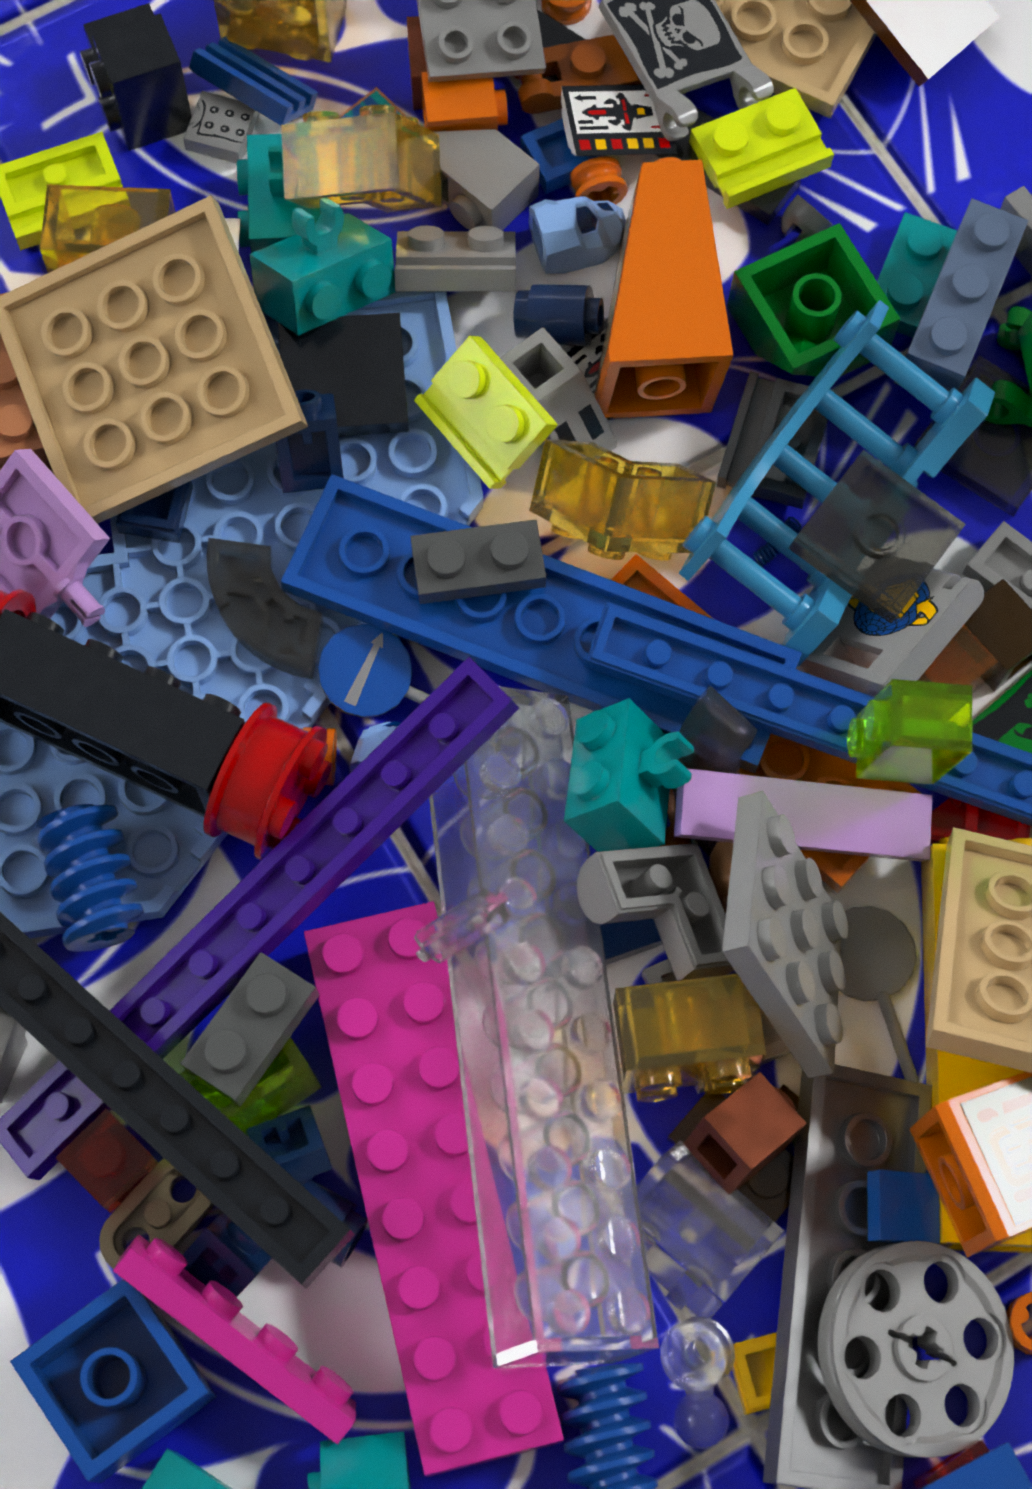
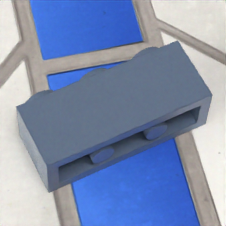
(965, 293)

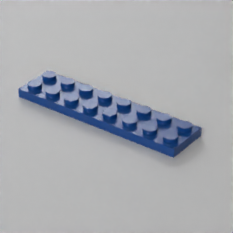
(362, 565)

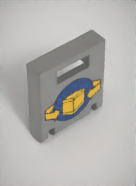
(906, 645)

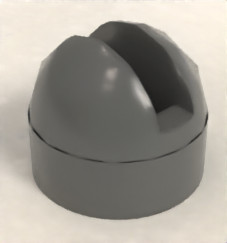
(804, 216)

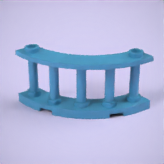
(956, 417)

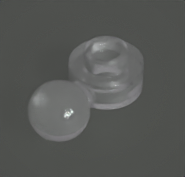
(700, 1415)

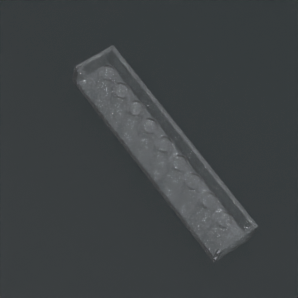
(540, 1060)

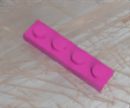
(216, 1318)

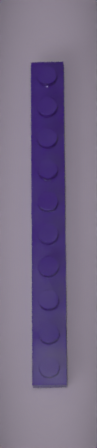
(272, 900)

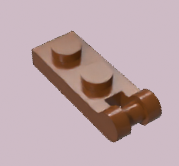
(575, 64)

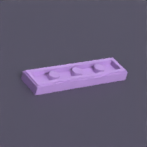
(821, 814)

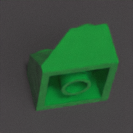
(802, 298)

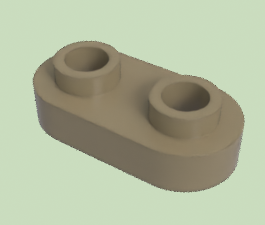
(155, 1211)

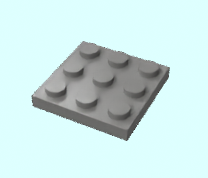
(785, 934)

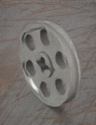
(894, 1364)

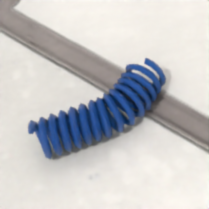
(769, 550)

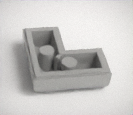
(663, 886)

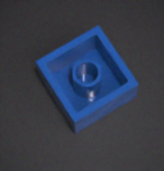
(112, 1380)

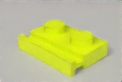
(761, 148)
(26, 180)
(485, 412)

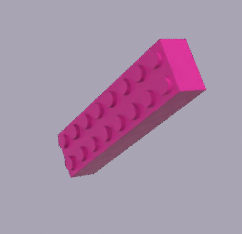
(408, 1136)

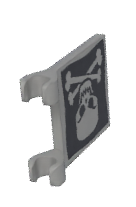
(681, 49)

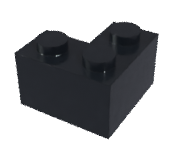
(137, 76)

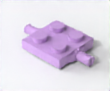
(46, 539)

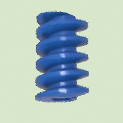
(86, 876)
(606, 1428)

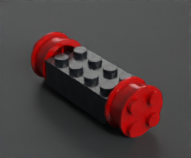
(153, 734)

